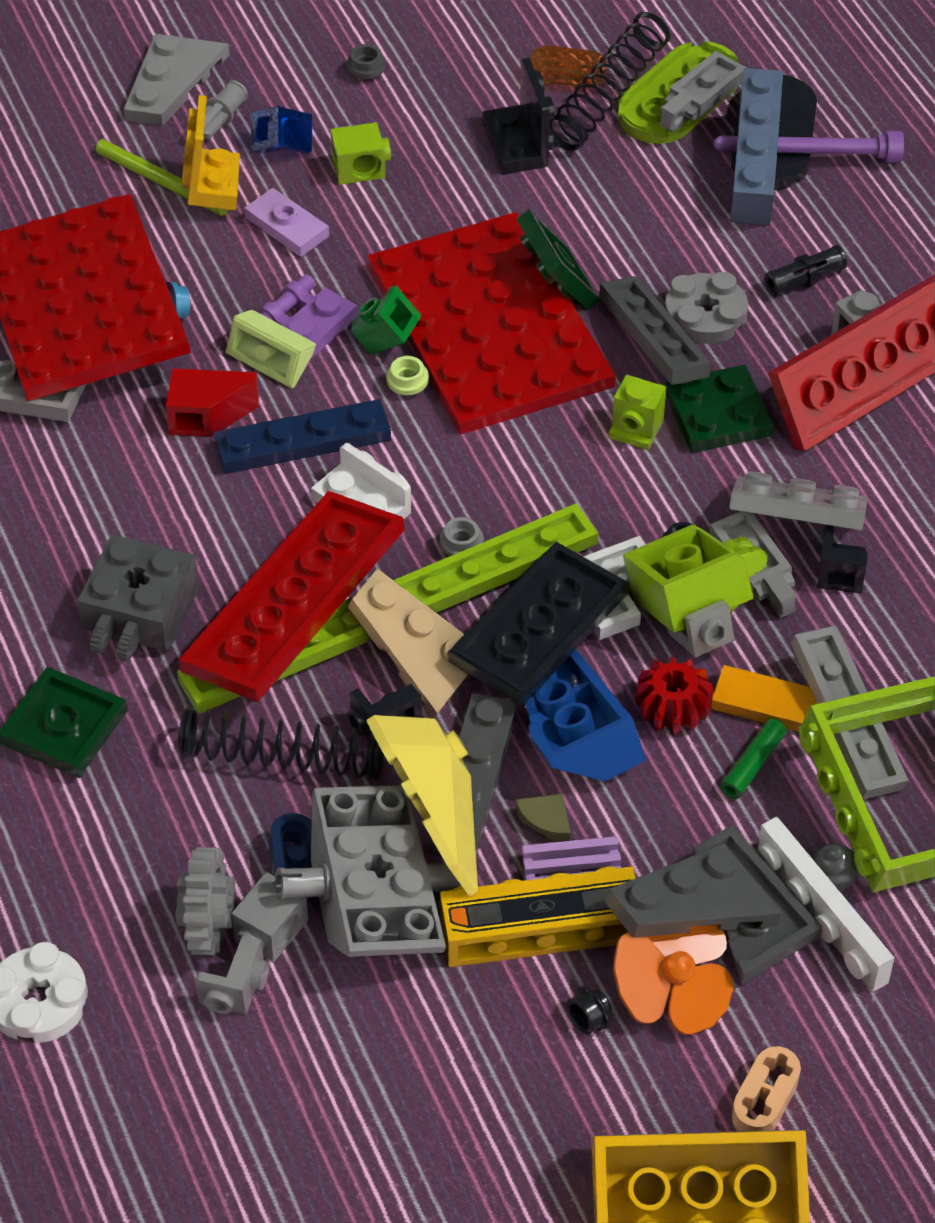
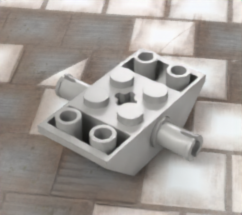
(370, 873)

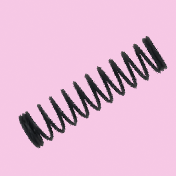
(646, 42)
(188, 730)

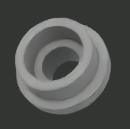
(460, 535)

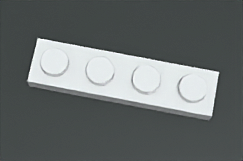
(840, 923)

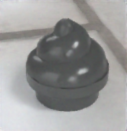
(837, 864)

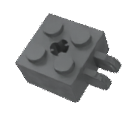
(137, 596)

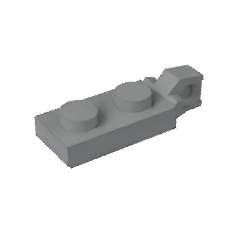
(700, 90)
(776, 578)

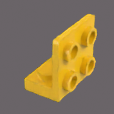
(208, 173)

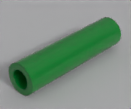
(753, 758)

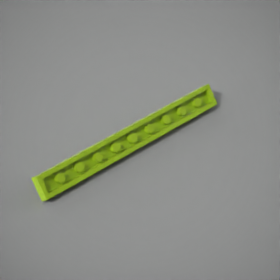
(436, 586)

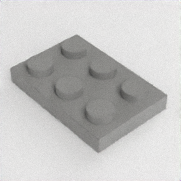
(799, 500)

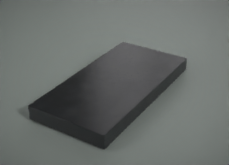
(538, 623)

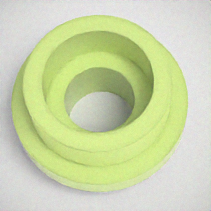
(407, 376)

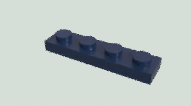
(302, 436)

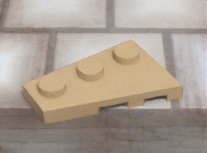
(412, 637)

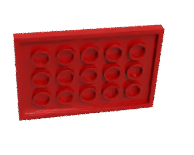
(85, 298)
(491, 324)

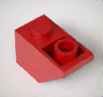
(209, 400)

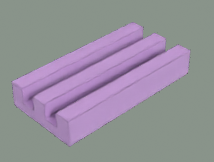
(570, 856)

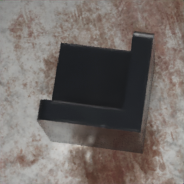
(841, 565)

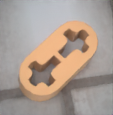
(756, 1087)

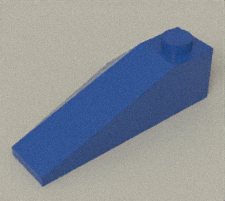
(582, 724)

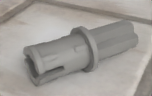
(221, 108)

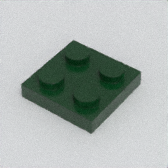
(556, 260)
(719, 409)
(63, 722)

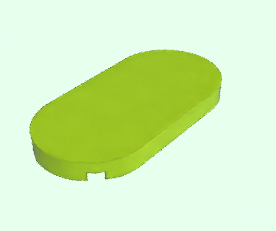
(642, 103)

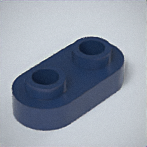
(293, 828)

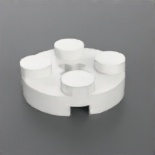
(65, 993)

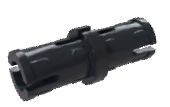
(827, 262)

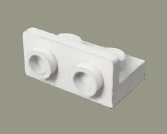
(366, 481)

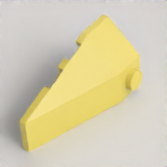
(436, 785)

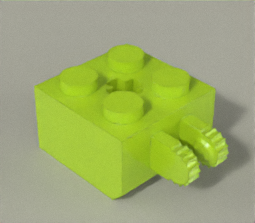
(690, 573)

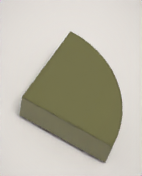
(546, 816)

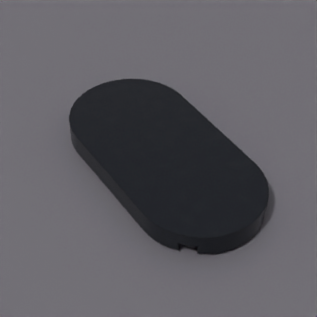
(796, 120)

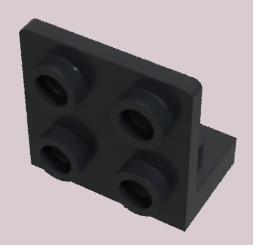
(522, 132)

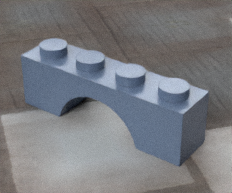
(757, 146)

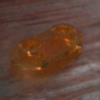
(566, 65)

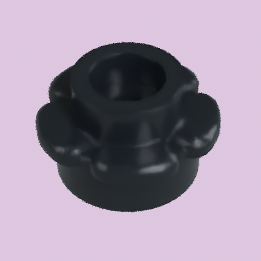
(589, 1010)

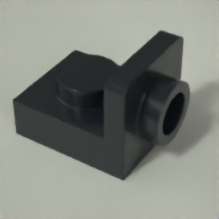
(402, 703)

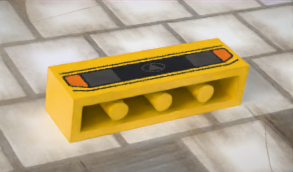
(531, 917)

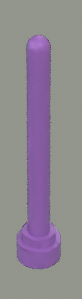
(886, 146)

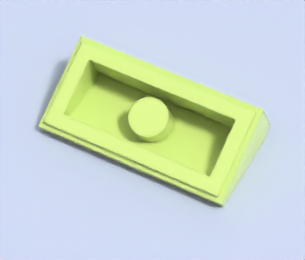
(269, 347)

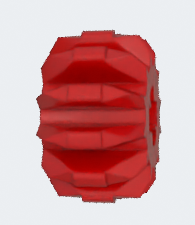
(673, 695)

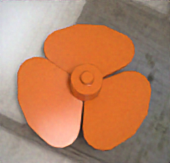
(656, 964)

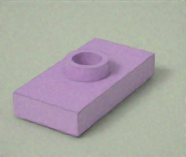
(286, 222)

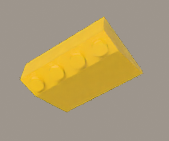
(701, 1177)

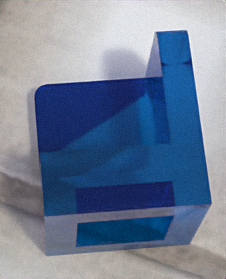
(281, 129)

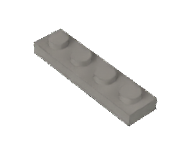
(833, 677)

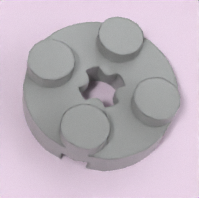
(717, 290)

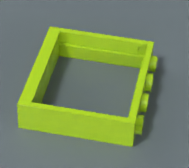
(836, 780)

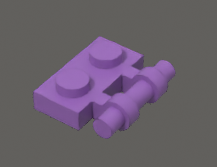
(318, 317)

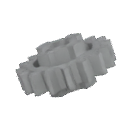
(205, 901)

